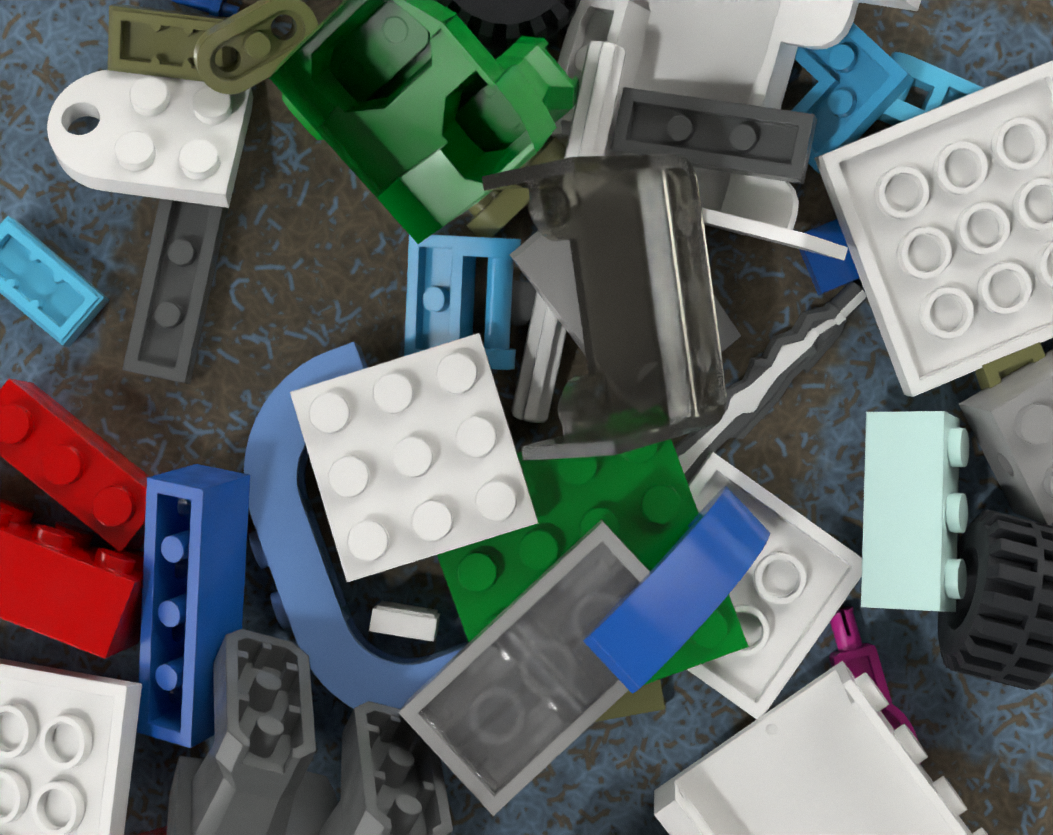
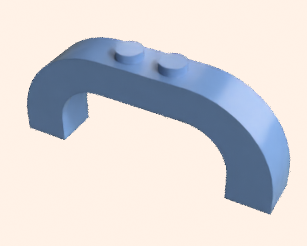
(295, 550)

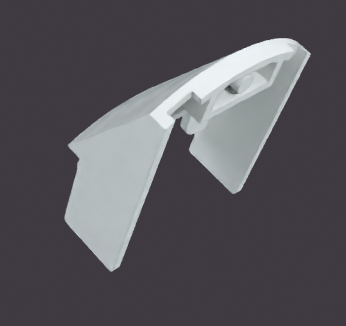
(723, 54)

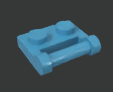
(443, 294)

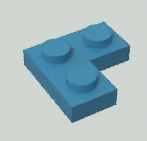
(852, 89)

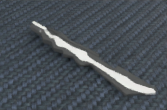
(771, 375)

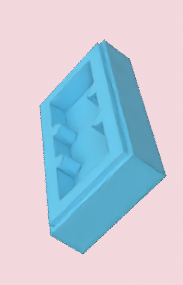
(45, 285)

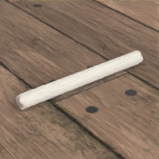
(586, 138)

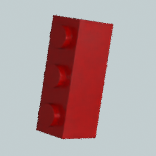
(73, 464)

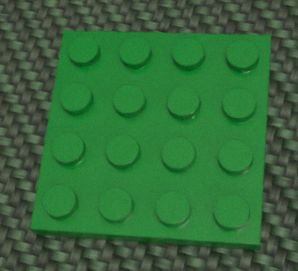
(634, 493)

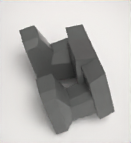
(264, 744)

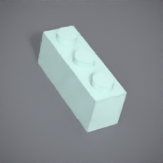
(913, 511)

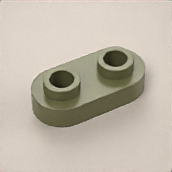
(256, 46)
(502, 205)

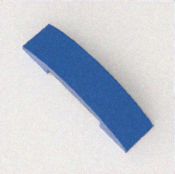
(679, 591)

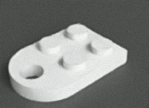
(152, 136)

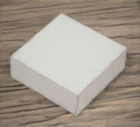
(405, 621)

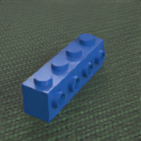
(189, 595)

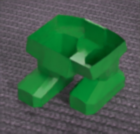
(422, 104)

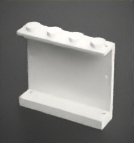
(814, 768)

